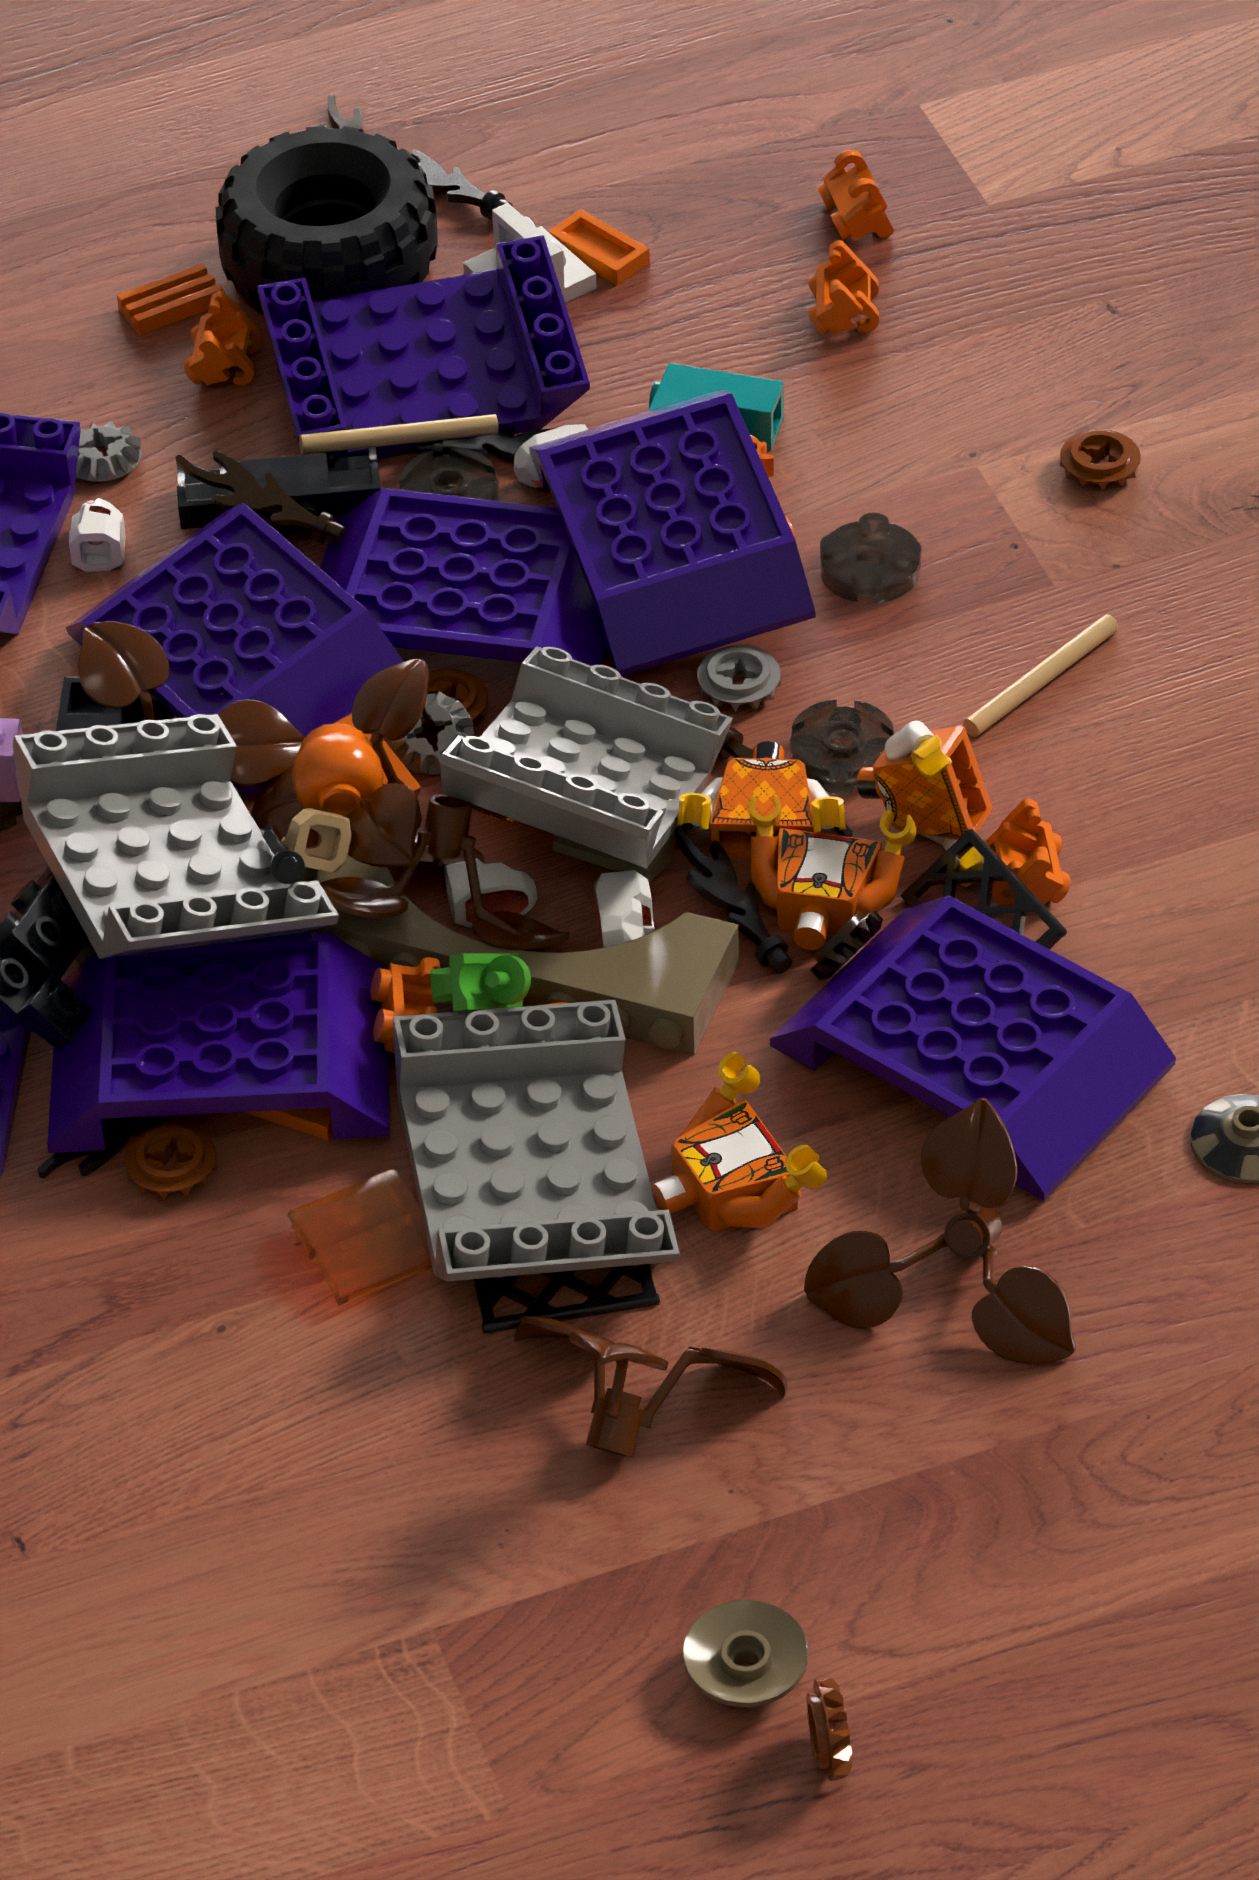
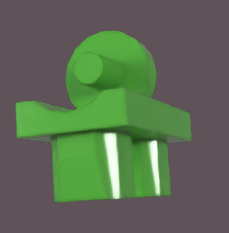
(481, 981)

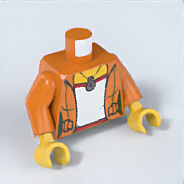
(823, 878)
(732, 1164)

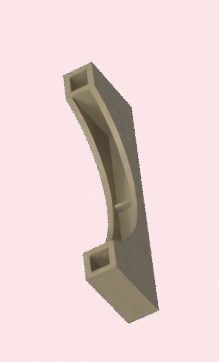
(661, 981)

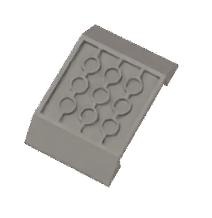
(588, 756)
(156, 837)
(526, 1142)

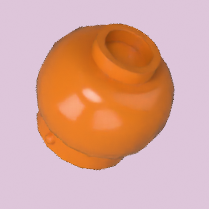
(335, 769)

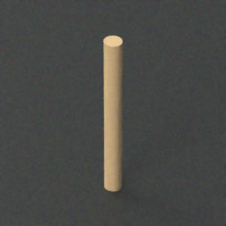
(398, 434)
(1040, 675)

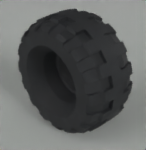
(327, 210)

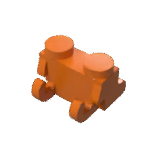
(855, 197)
(843, 291)
(222, 343)
(1030, 853)
(401, 993)

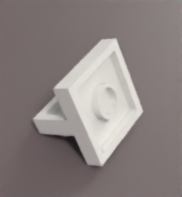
(509, 225)

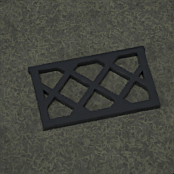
(945, 872)
(597, 1303)

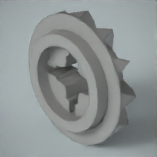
(122, 452)
(721, 667)
(417, 753)

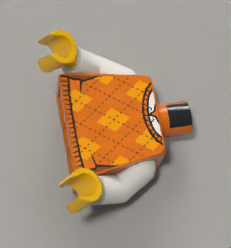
(935, 782)
(726, 800)

